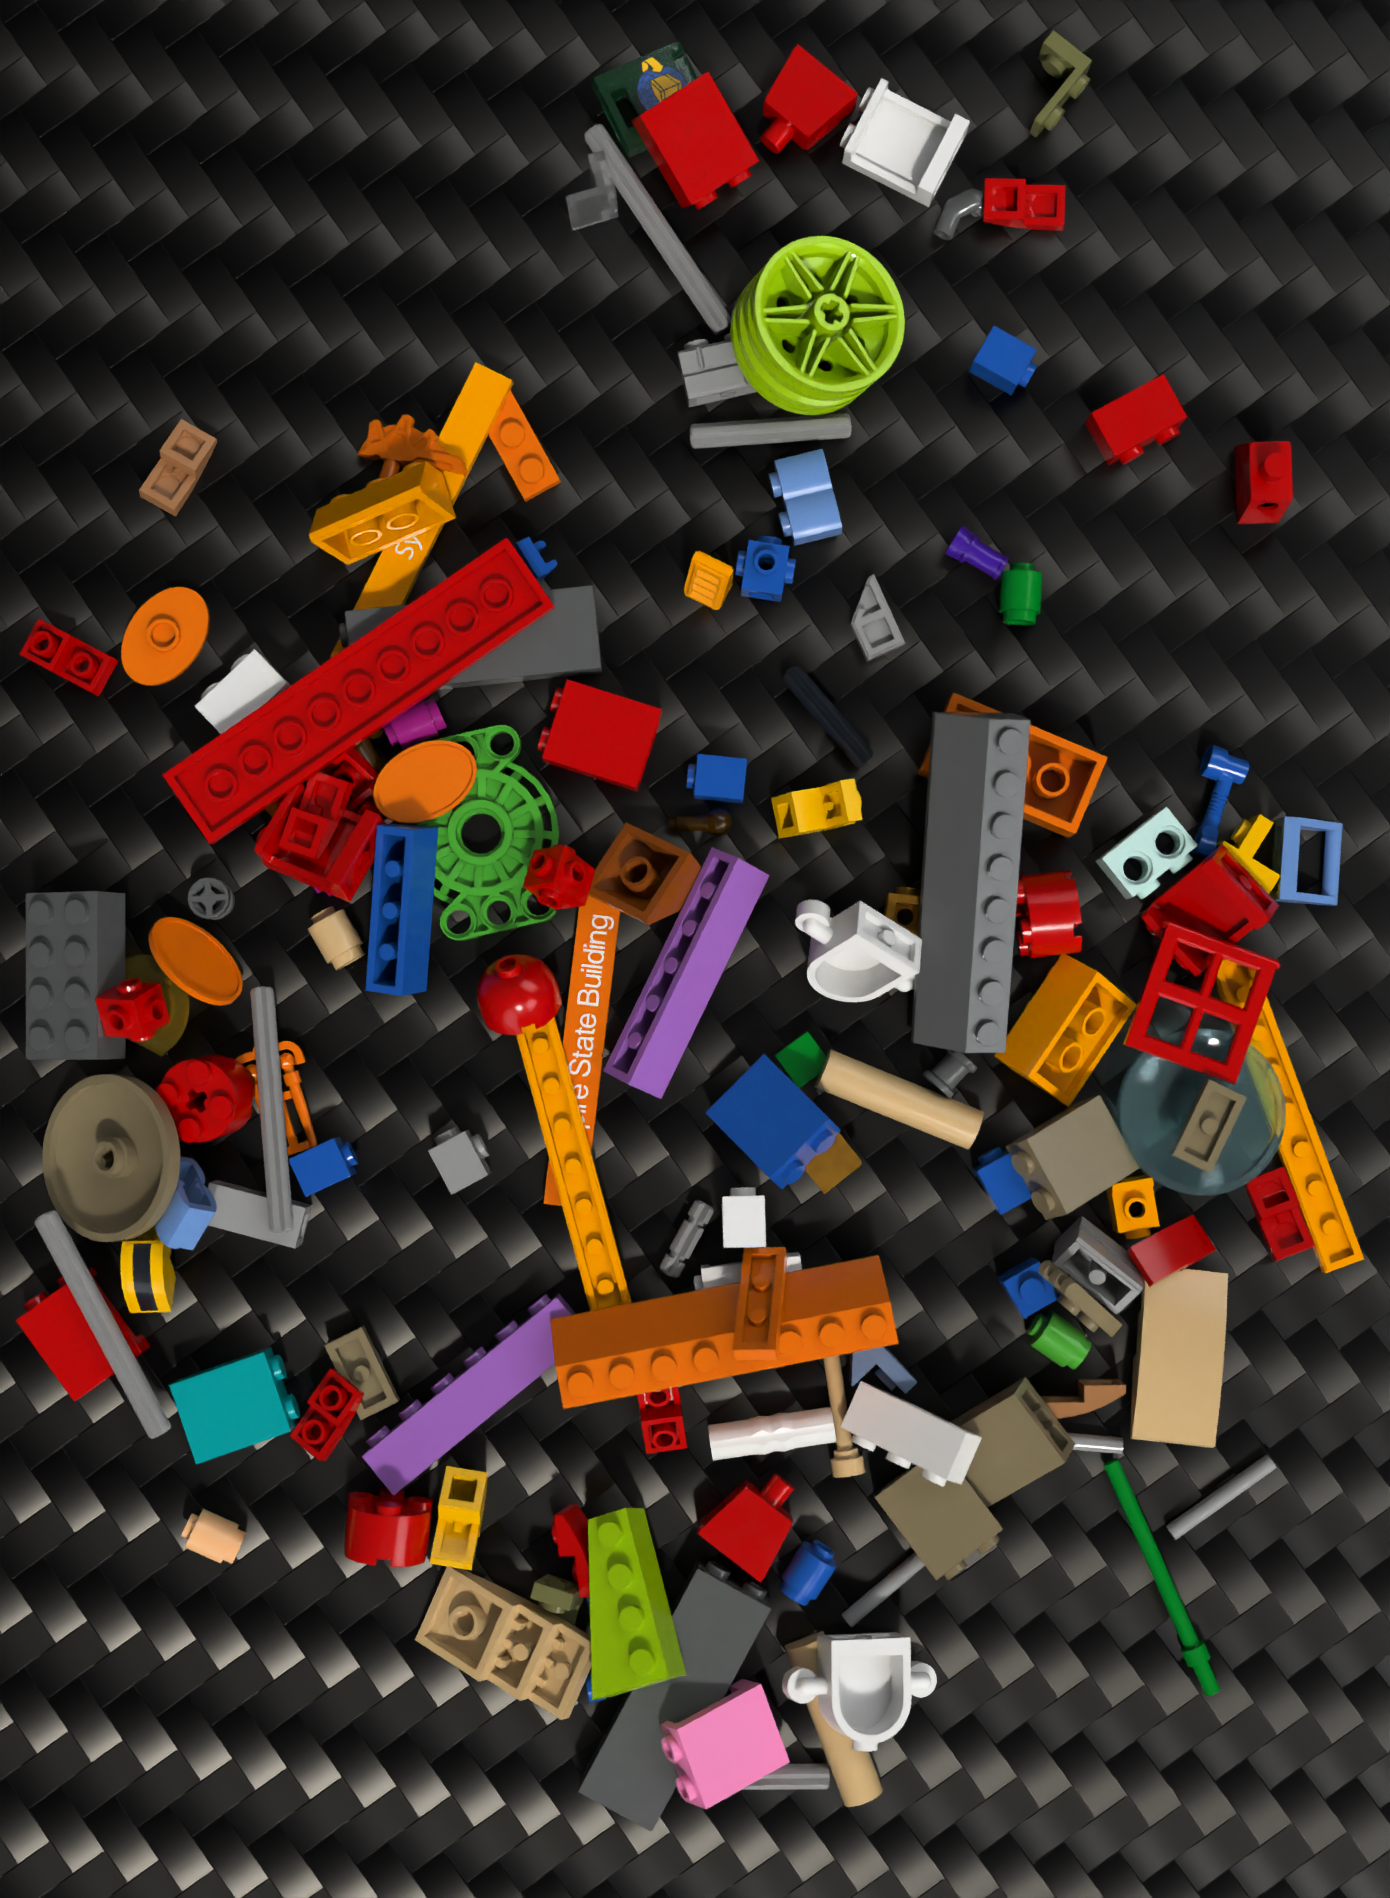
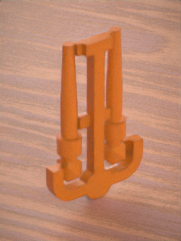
(293, 1080)

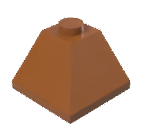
(644, 876)

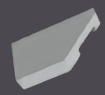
(874, 623)

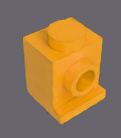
(1122, 1195)

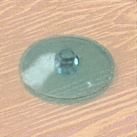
(1158, 1100)

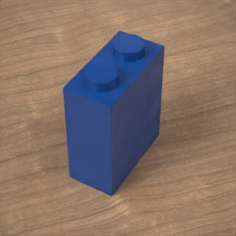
(773, 1122)

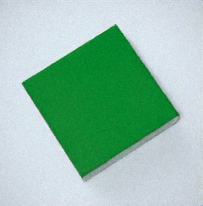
(802, 1059)

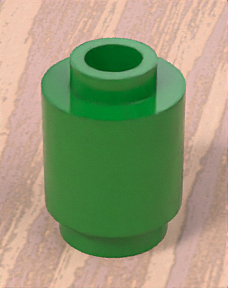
(1020, 594)

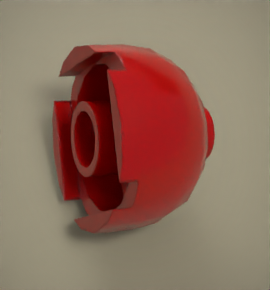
(517, 994)

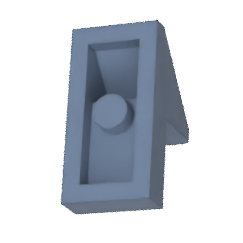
(891, 1371)

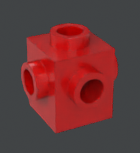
(559, 877)
(133, 1010)

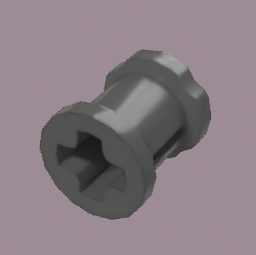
(949, 1072)

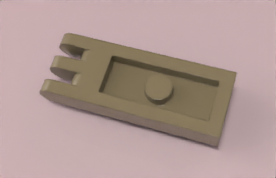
(1078, 1301)

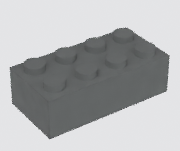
(71, 959)

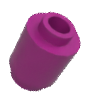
(415, 725)

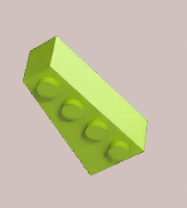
(629, 1608)

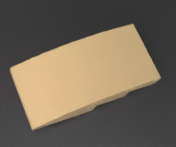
(1180, 1359)
(507, 1641)

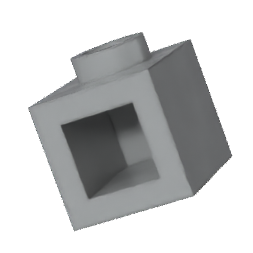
(460, 1158)

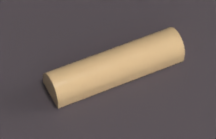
(899, 1099)
(851, 1769)

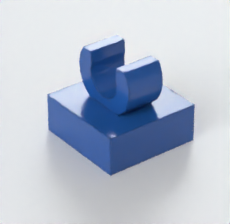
(530, 555)

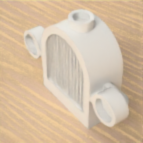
(857, 952)
(862, 1684)

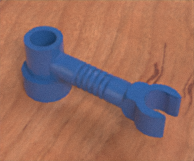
(1224, 770)

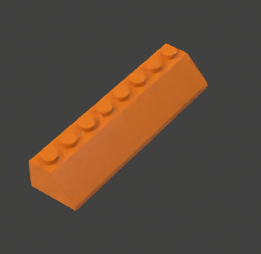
(692, 1333)

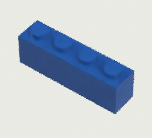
(401, 908)

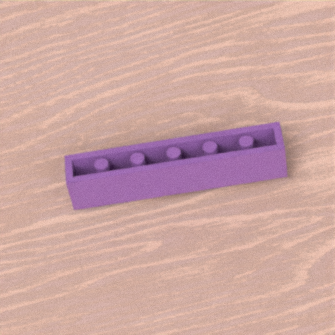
(686, 972)
(467, 1399)

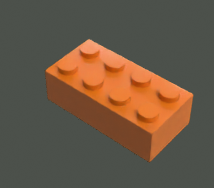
(1057, 776)

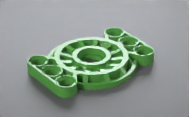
(500, 872)

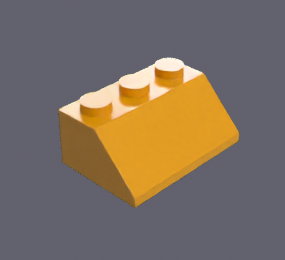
(383, 513)
(1066, 1029)

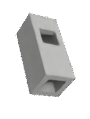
(246, 1213)

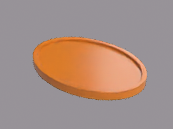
(165, 636)
(424, 782)
(195, 961)

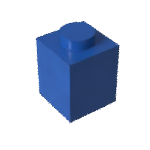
(1004, 361)
(717, 778)
(324, 1165)
(1001, 1181)
(1027, 1288)

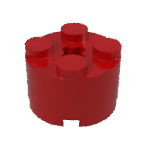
(1048, 914)
(208, 1097)
(387, 1528)

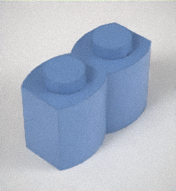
(806, 496)
(188, 1210)

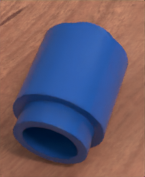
(808, 1572)

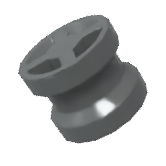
(202, 898)

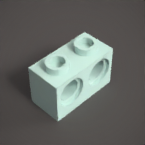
(1142, 847)

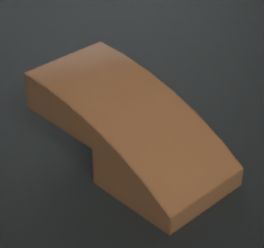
(179, 467)
(1091, 1396)

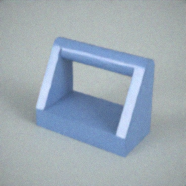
(1287, 855)

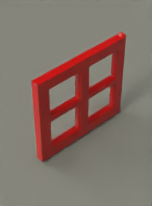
(1201, 1002)

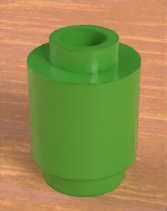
(1058, 1339)

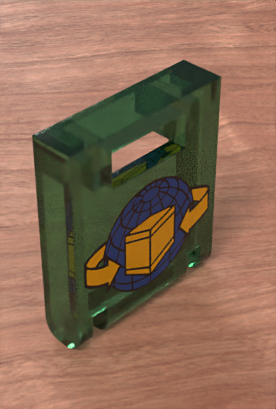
(645, 84)

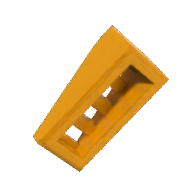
(708, 580)

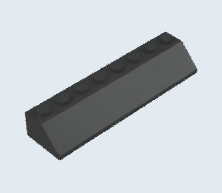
(970, 880)

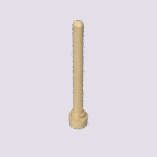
(846, 1458)

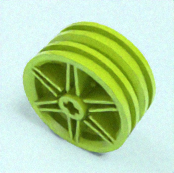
(817, 325)

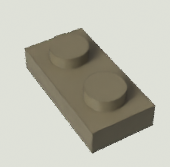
(1208, 1126)
(361, 1365)

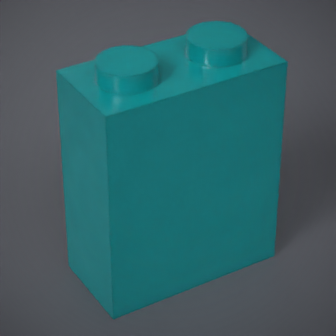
(235, 1405)

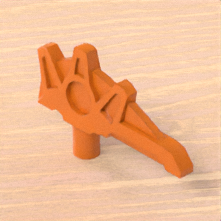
(404, 445)

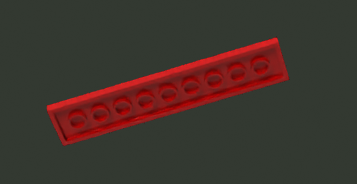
(358, 691)

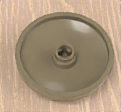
(111, 1157)

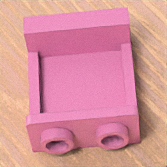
(724, 1746)

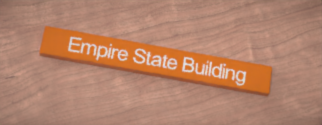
(588, 1013)

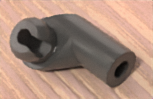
(957, 207)

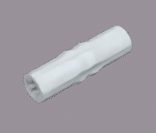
(771, 1433)

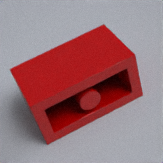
(1136, 420)

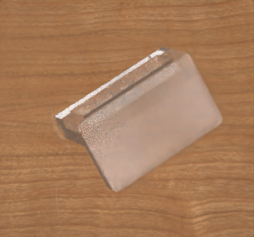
(597, 203)

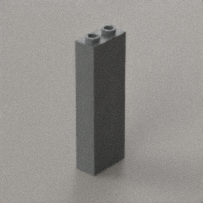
(552, 647)
(715, 1630)

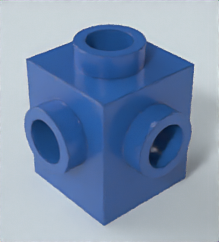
(765, 583)

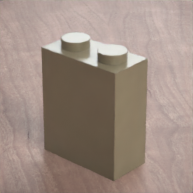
(1072, 1157)
(1017, 1441)
(939, 1521)

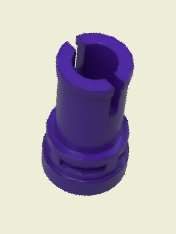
(968, 548)

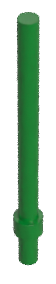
(1193, 1649)

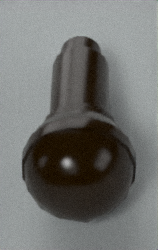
(716, 822)

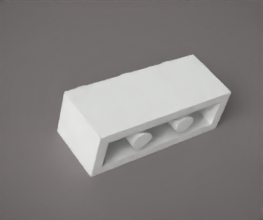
(910, 1435)

